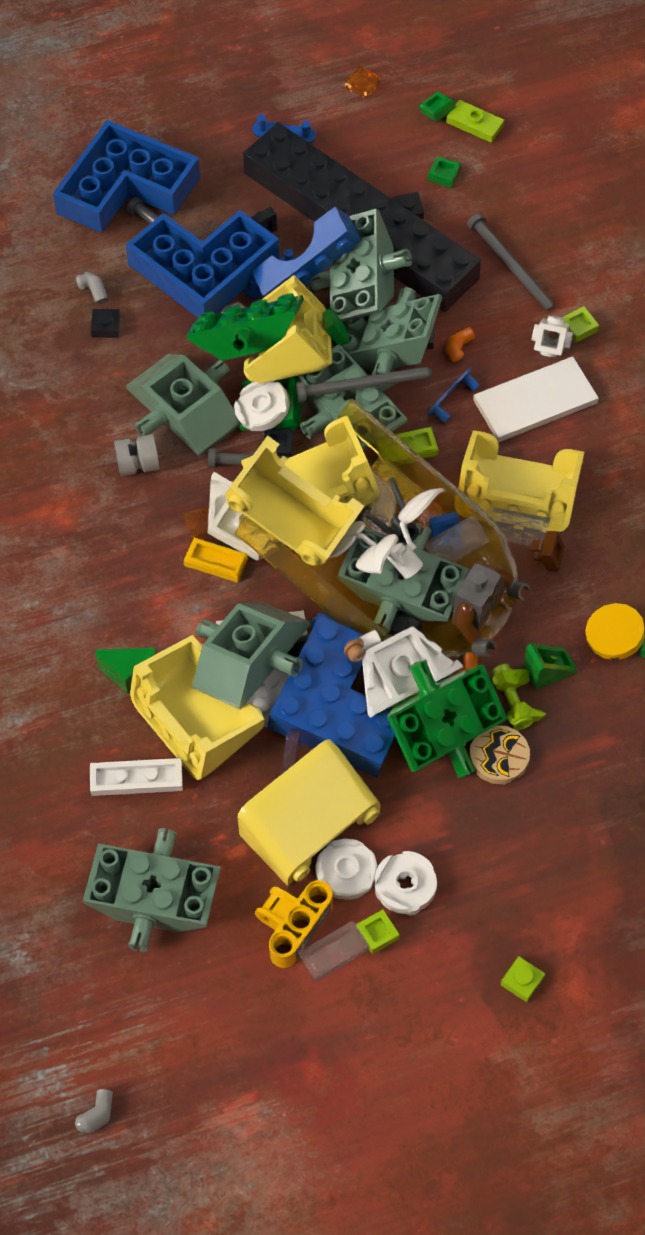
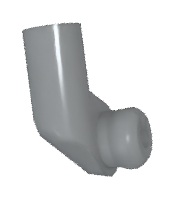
(93, 283)
(97, 1116)

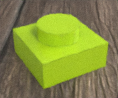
(581, 324)
(378, 931)
(522, 979)

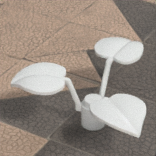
(398, 554)

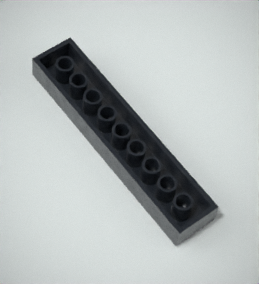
(318, 183)

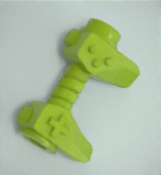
(508, 680)

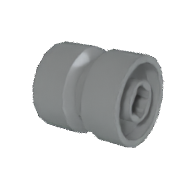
(147, 455)

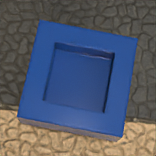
(442, 522)

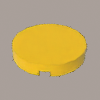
(615, 631)

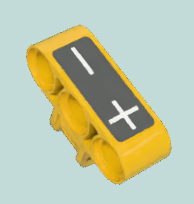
(284, 910)

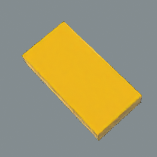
(216, 560)

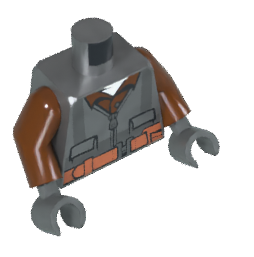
(478, 599)

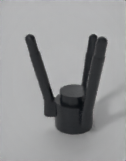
(395, 522)

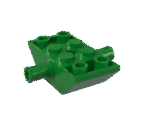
(245, 330)
(445, 716)

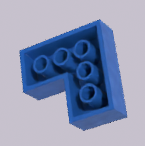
(120, 166)
(198, 272)
(326, 705)

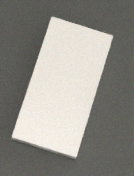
(535, 399)

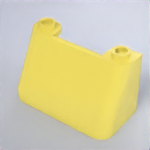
(304, 345)
(336, 465)
(519, 483)
(290, 505)
(186, 720)
(306, 811)

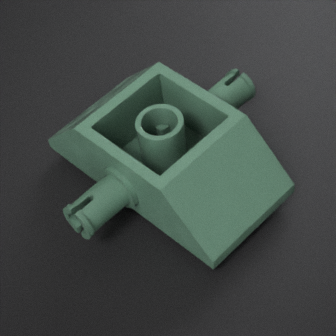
(364, 277)
(394, 335)
(185, 401)
(330, 405)
(424, 596)
(246, 651)
(180, 893)

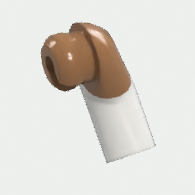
(355, 648)

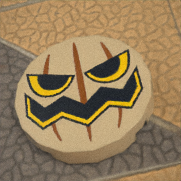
(499, 755)

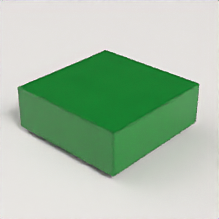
(437, 106)
(444, 172)
(335, 327)

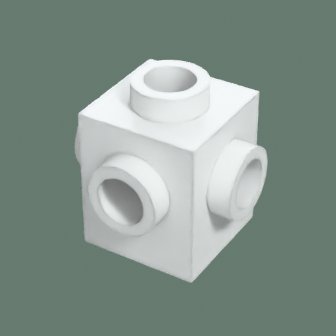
(547, 345)

